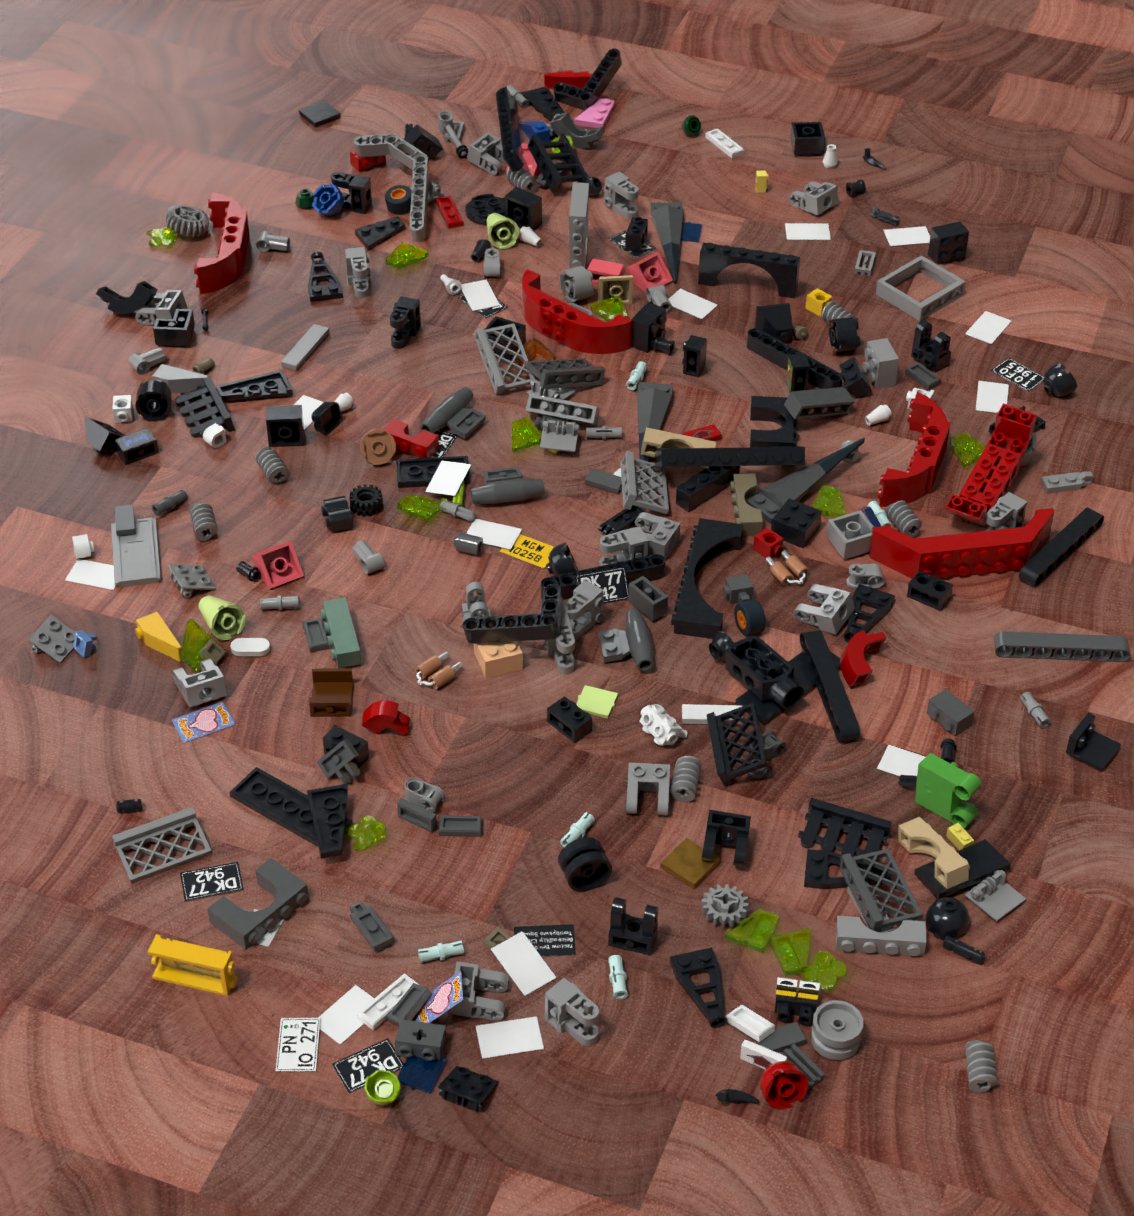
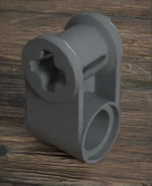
(772, 745)

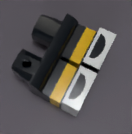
(787, 1004)

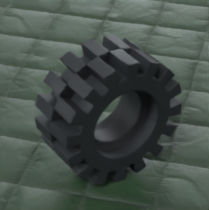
(366, 507)

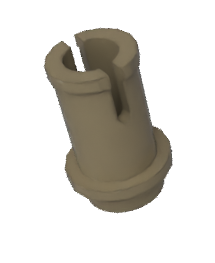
(203, 366)

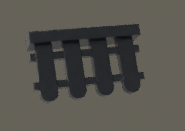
(205, 403)
(846, 820)

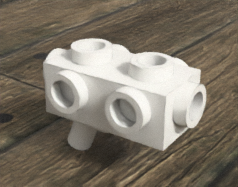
(661, 725)

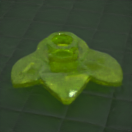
(161, 236)
(366, 832)
(825, 973)

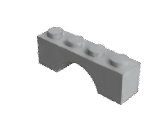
(905, 940)

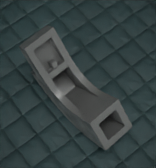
(581, 138)

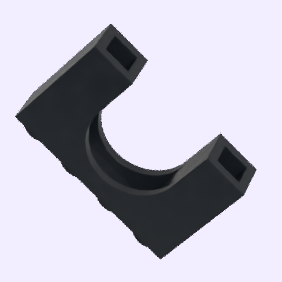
(772, 410)

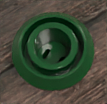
(691, 125)
(304, 199)

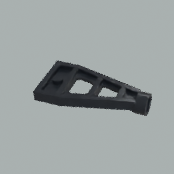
(323, 292)
(870, 597)
(816, 870)
(697, 963)

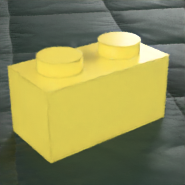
(761, 181)
(959, 836)

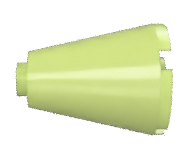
(502, 231)
(222, 617)

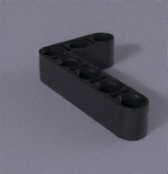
(594, 87)
(519, 627)

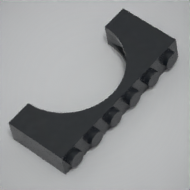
(780, 266)

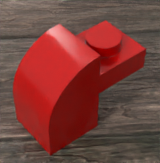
(383, 715)

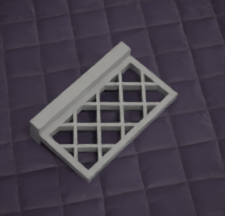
(492, 365)
(630, 484)
(155, 832)

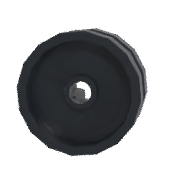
(584, 864)

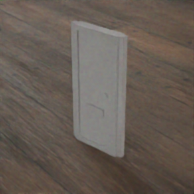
(136, 554)

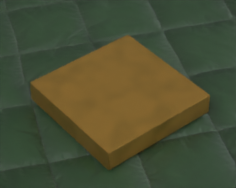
(687, 865)

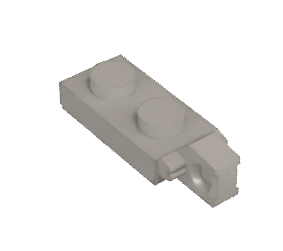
(1066, 481)

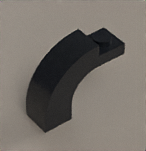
(140, 298)

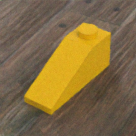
(158, 636)

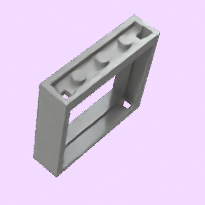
(578, 225)
(954, 288)

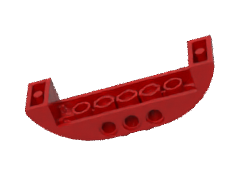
(570, 325)

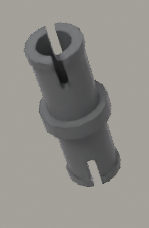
(169, 502)

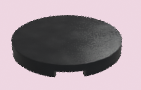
(483, 206)

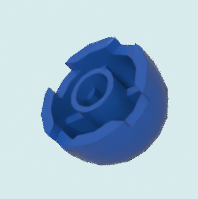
(328, 200)

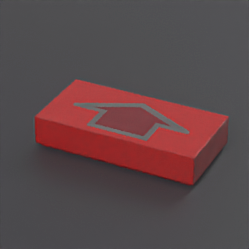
(707, 433)

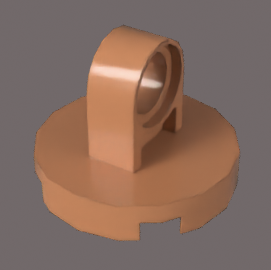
(377, 446)

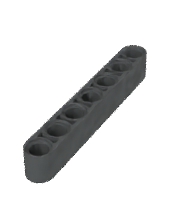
(1061, 646)

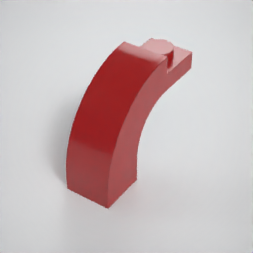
(852, 661)

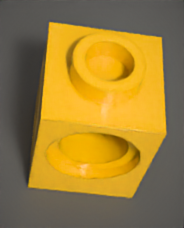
(817, 301)

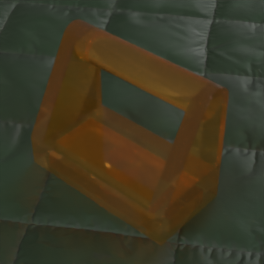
(534, 349)

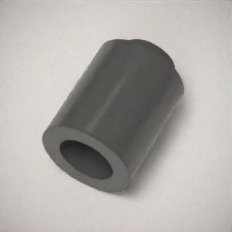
(468, 543)

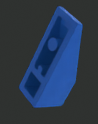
(536, 128)

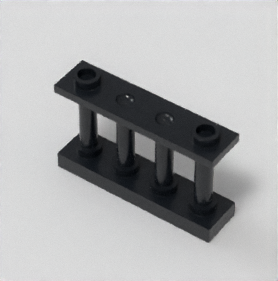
(546, 166)

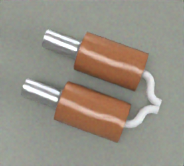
(793, 564)
(440, 677)

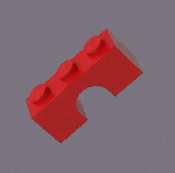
(421, 445)

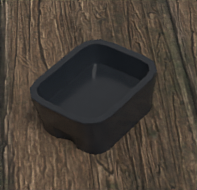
(327, 417)

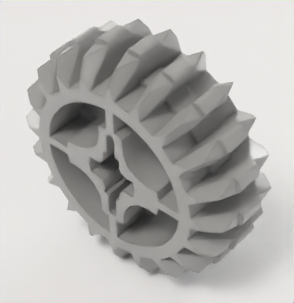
(187, 220)

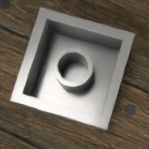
(881, 363)
(850, 534)

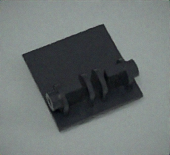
(468, 1086)

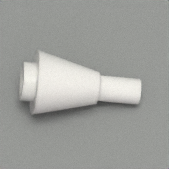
(452, 286)

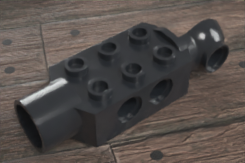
(758, 668)

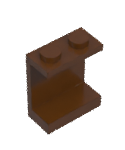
(331, 692)

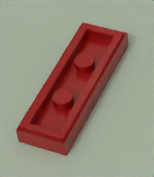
(449, 212)

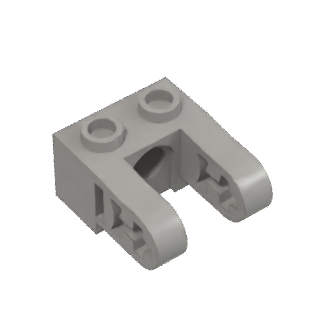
(484, 152)
(618, 193)
(816, 197)
(357, 270)
(162, 307)
(1007, 513)
(663, 534)
(630, 542)
(474, 605)
(585, 607)
(832, 614)
(563, 646)
(201, 686)
(650, 779)
(484, 980)
(566, 1013)

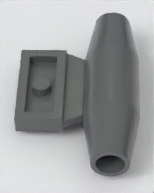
(454, 413)
(506, 486)
(633, 640)

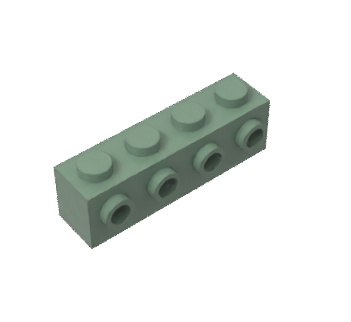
(341, 632)

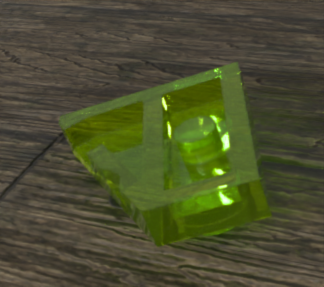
(609, 308)
(420, 506)
(194, 641)

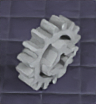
(725, 905)

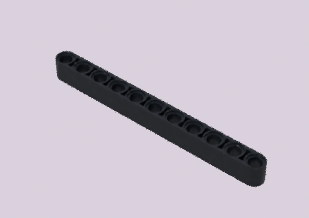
(509, 129)

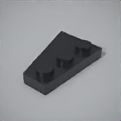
(378, 231)

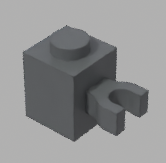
(738, 589)

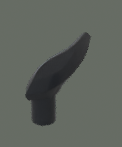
(870, 159)
(735, 1097)

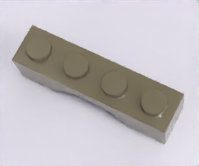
(744, 487)

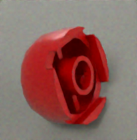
(783, 1084)

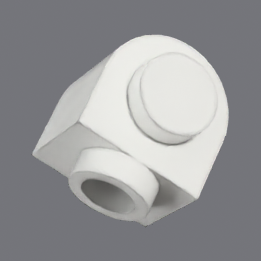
(215, 436)
(82, 546)

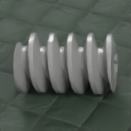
(522, 179)
(834, 311)
(272, 465)
(904, 518)
(203, 521)
(685, 778)
(980, 1066)

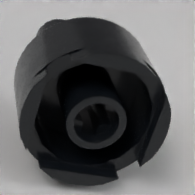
(844, 334)
(153, 400)

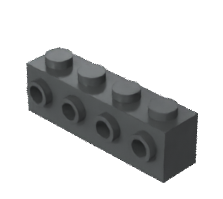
(819, 402)

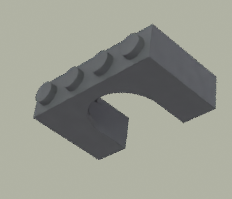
(248, 926)

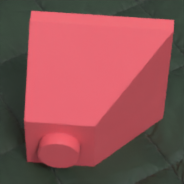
(649, 272)

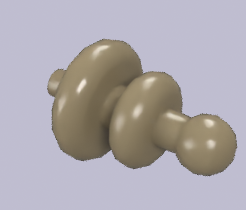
(800, 332)

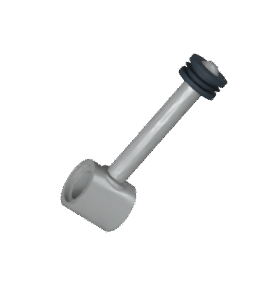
(445, 124)

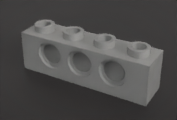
(563, 409)

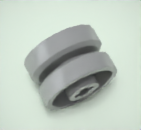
(837, 1030)

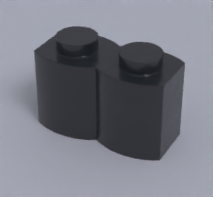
(337, 514)

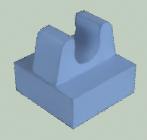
(84, 643)

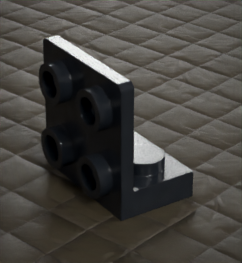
(1090, 745)

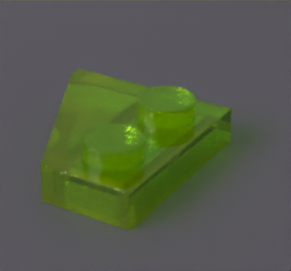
(405, 255)
(524, 434)
(967, 448)
(829, 502)
(755, 930)
(792, 950)

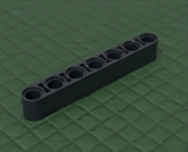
(778, 352)
(1061, 547)
(650, 567)
(829, 686)

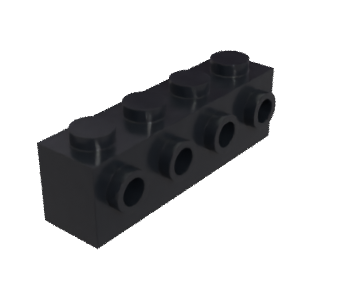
(704, 486)

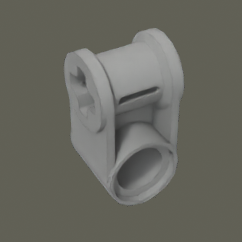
(491, 263)
(866, 575)
(423, 794)

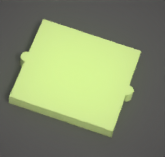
(597, 701)

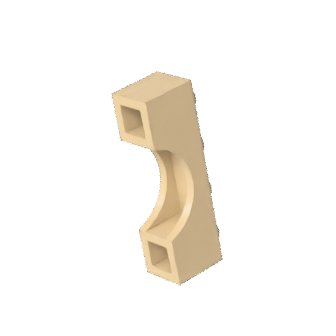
(656, 438)
(919, 837)

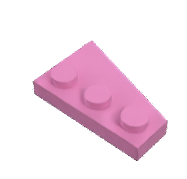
(596, 115)

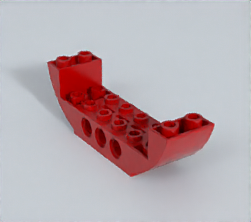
(230, 262)
(995, 466)
(920, 477)

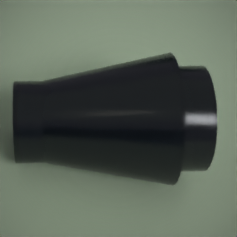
(479, 250)

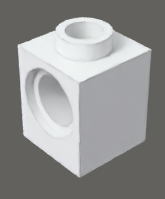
(123, 408)

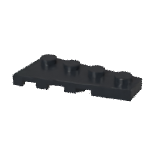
(543, 102)
(260, 386)
(328, 816)

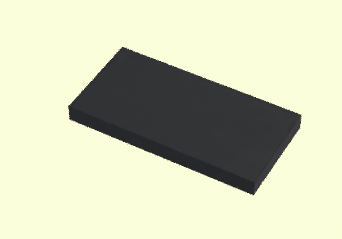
(421, 470)
(982, 861)

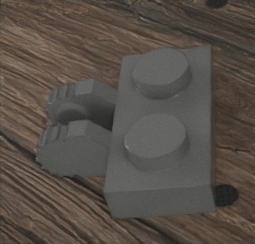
(337, 759)

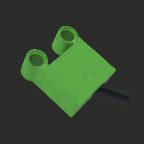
(942, 788)

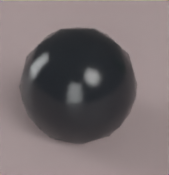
(595, 186)

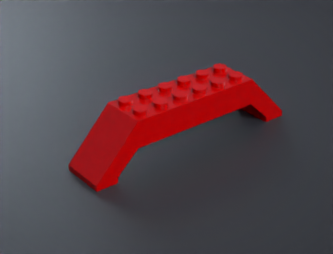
(962, 553)

